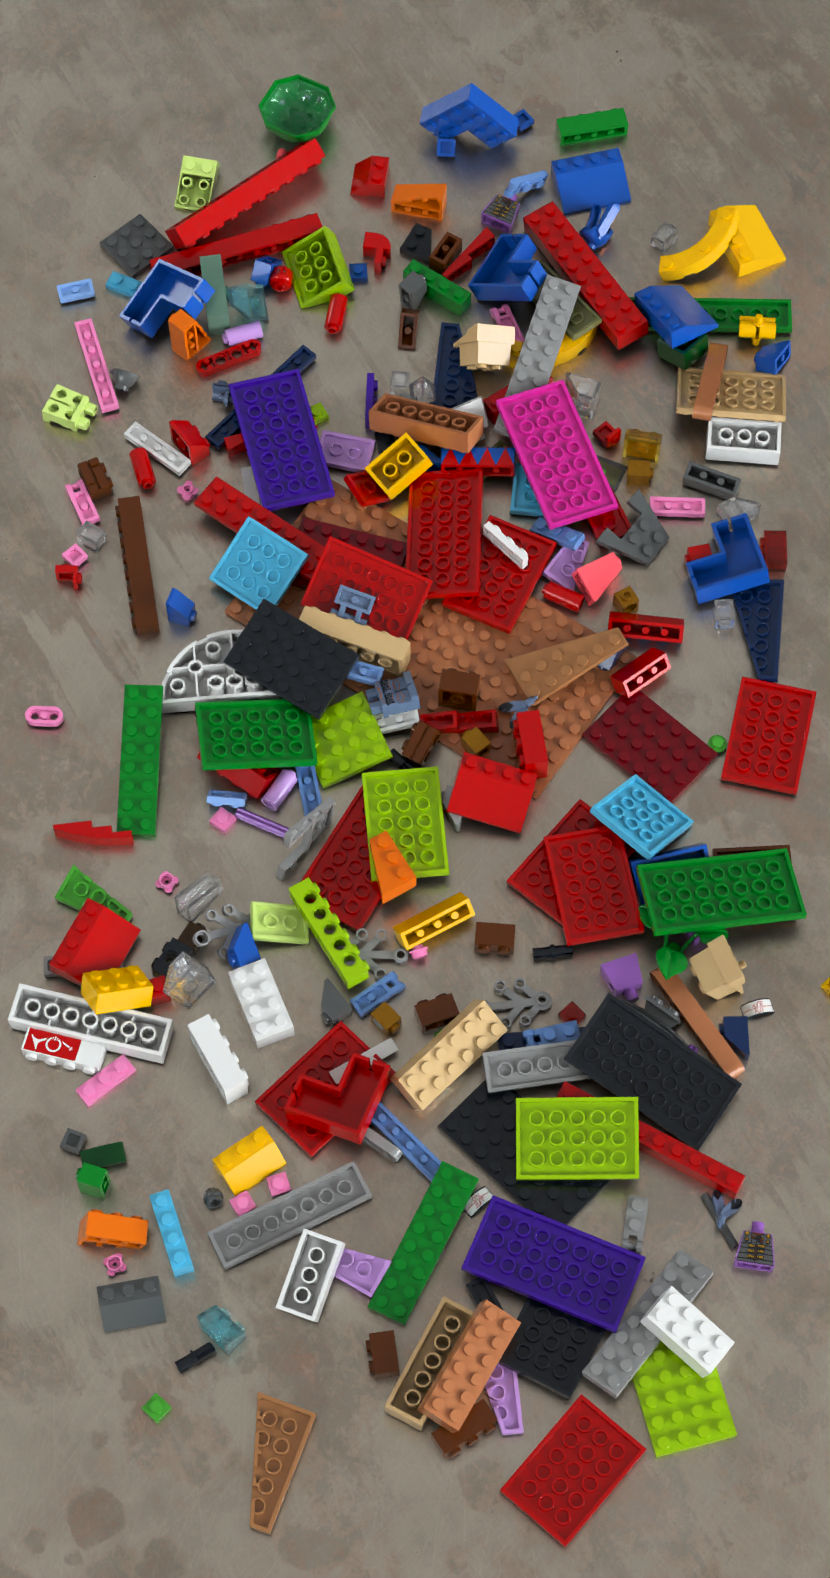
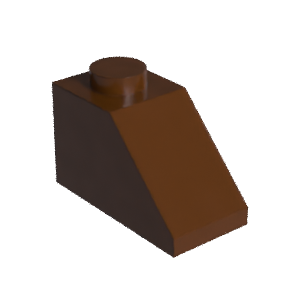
(408, 328)

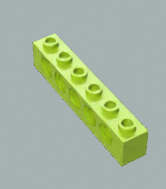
(351, 974)

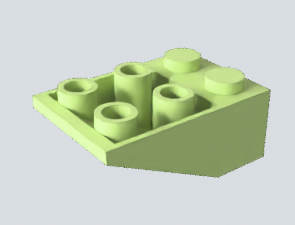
(196, 182)

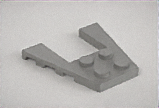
(311, 828)

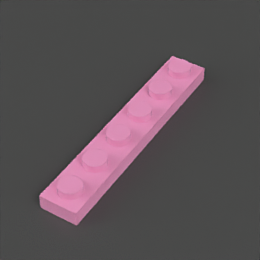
(96, 365)

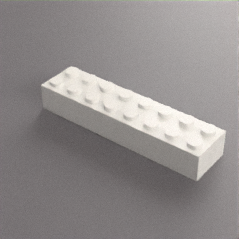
(120, 1032)

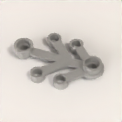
(229, 928)
(369, 954)
(518, 1003)

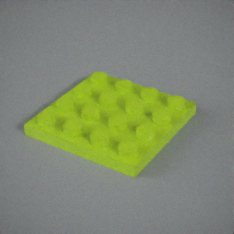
(347, 741)

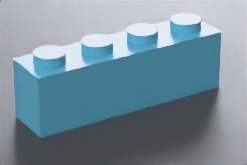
(171, 1233)

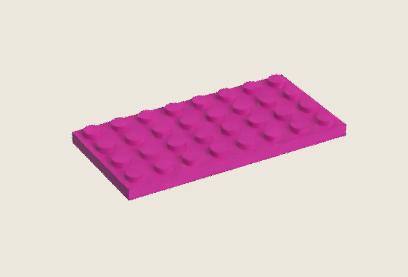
(556, 454)

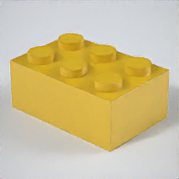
(398, 466)
(116, 989)

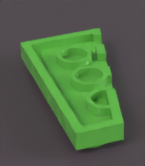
(79, 887)

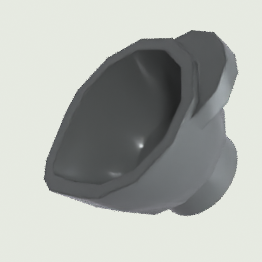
(123, 379)

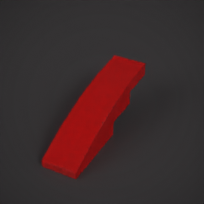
(85, 833)

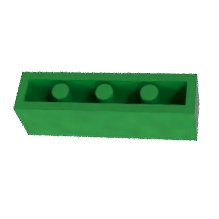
(591, 126)
(441, 289)

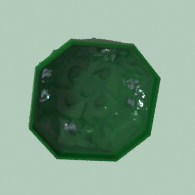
(297, 108)

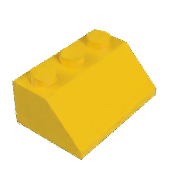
(249, 1161)

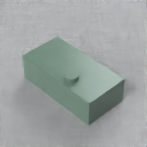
(217, 305)

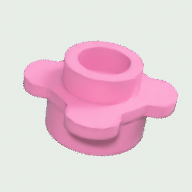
(188, 495)
(166, 876)
(418, 951)
(109, 1261)

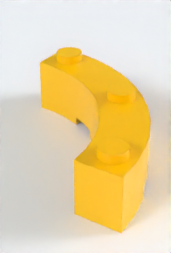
(705, 251)
(567, 351)

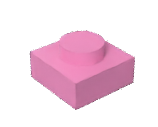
(75, 555)
(222, 820)
(278, 1184)
(242, 1203)

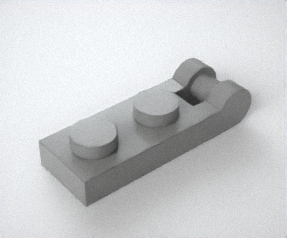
(635, 1222)

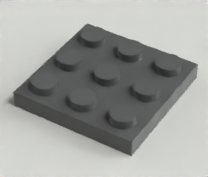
(136, 245)

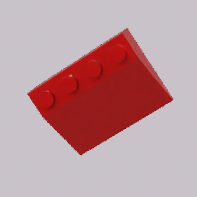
(491, 792)
(94, 942)

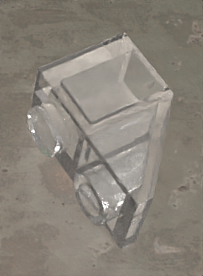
(737, 506)

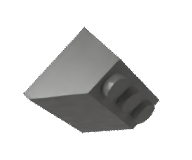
(131, 1304)

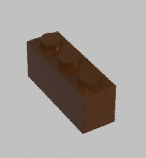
(478, 1421)

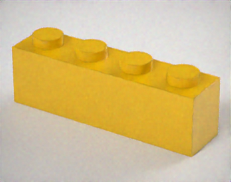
(433, 921)

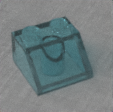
(249, 301)
(221, 1328)

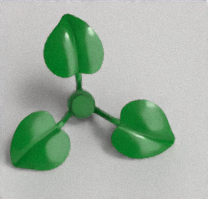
(670, 956)

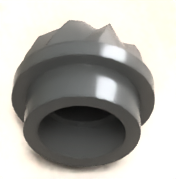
(213, 1198)

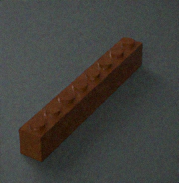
(138, 566)

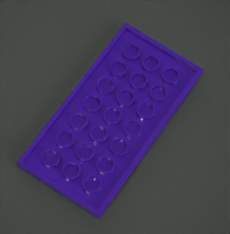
(281, 440)
(553, 1263)

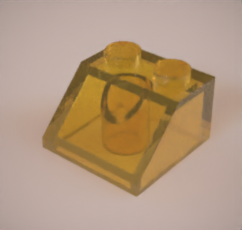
(642, 445)

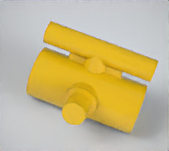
(757, 328)

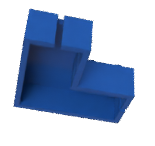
(471, 111)
(509, 271)
(161, 292)
(736, 565)

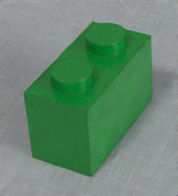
(93, 1180)

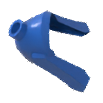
(598, 235)

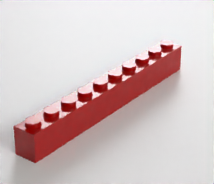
(245, 245)
(678, 1154)

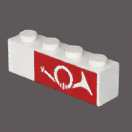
(63, 1051)

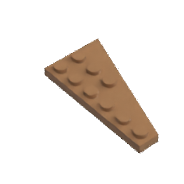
(556, 666)
(279, 1442)

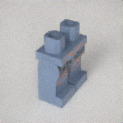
(393, 696)

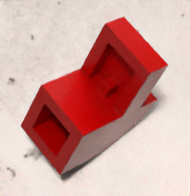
(378, 247)

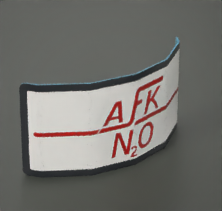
(757, 1007)
(477, 1201)

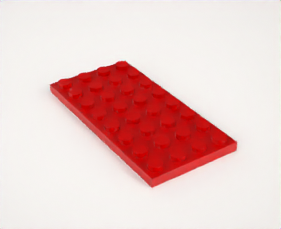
(446, 531)
(344, 869)

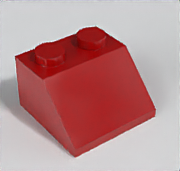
(371, 177)
(189, 441)

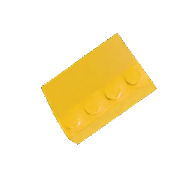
(753, 242)

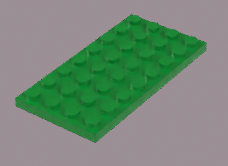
(720, 892)

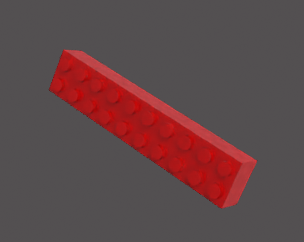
(245, 194)
(579, 265)

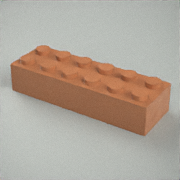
(426, 423)
(469, 1366)

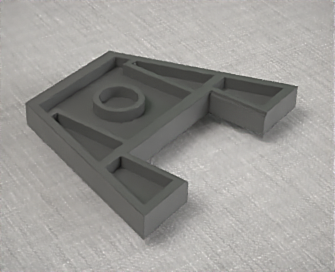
(644, 536)

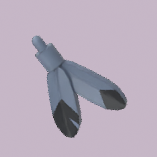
(518, 706)
(724, 1211)

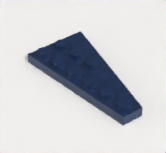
(452, 382)
(761, 620)

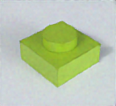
(319, 413)

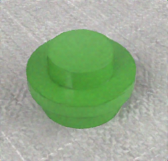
(717, 743)

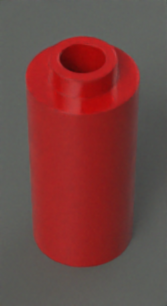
(336, 313)
(142, 468)
(563, 596)

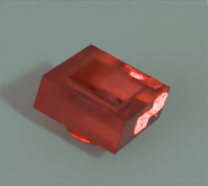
(571, 1013)

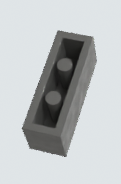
(711, 481)

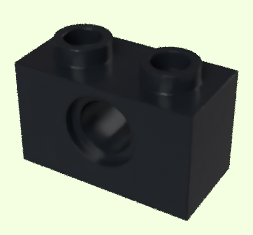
(170, 950)

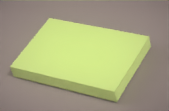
(277, 923)

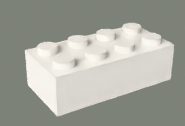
(743, 441)
(261, 1003)
(218, 1058)
(310, 1275)
(687, 1332)

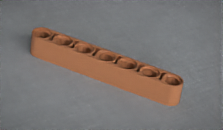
(710, 381)
(698, 1023)

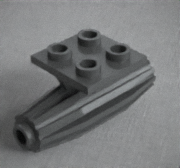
(659, 1015)

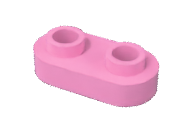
(44, 715)

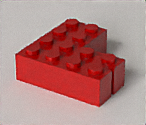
(343, 1108)

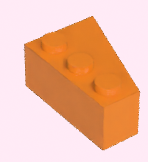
(420, 200)
(186, 335)
(391, 868)
(113, 1229)

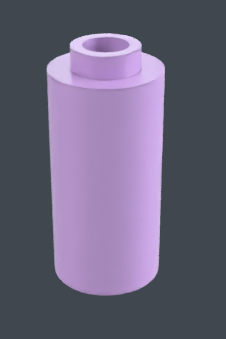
(242, 333)
(279, 789)

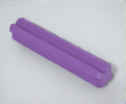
(261, 822)

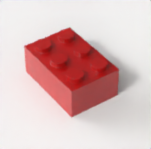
(530, 743)

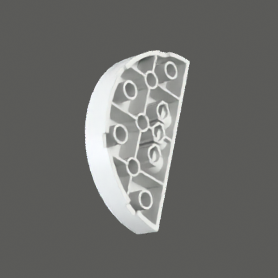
(202, 676)

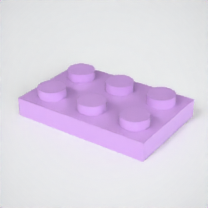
(347, 451)

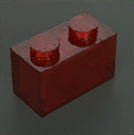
(774, 550)

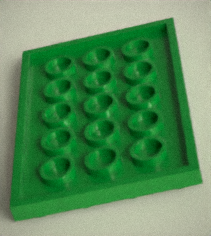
(254, 735)

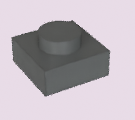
(73, 1141)

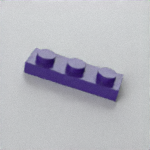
(372, 385)

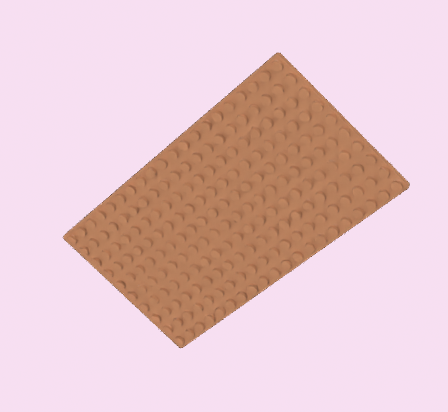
(455, 641)

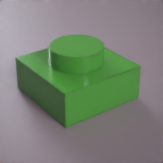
(156, 1408)

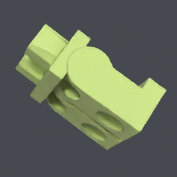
(68, 409)

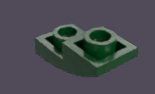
(104, 1155)

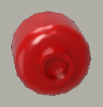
(281, 279)

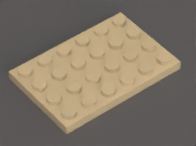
(739, 394)

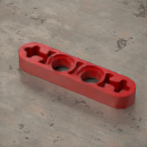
(230, 361)

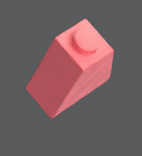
(596, 576)

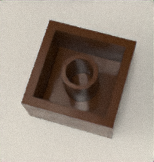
(459, 689)

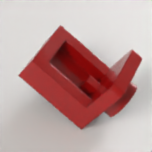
(607, 434)
(68, 573)

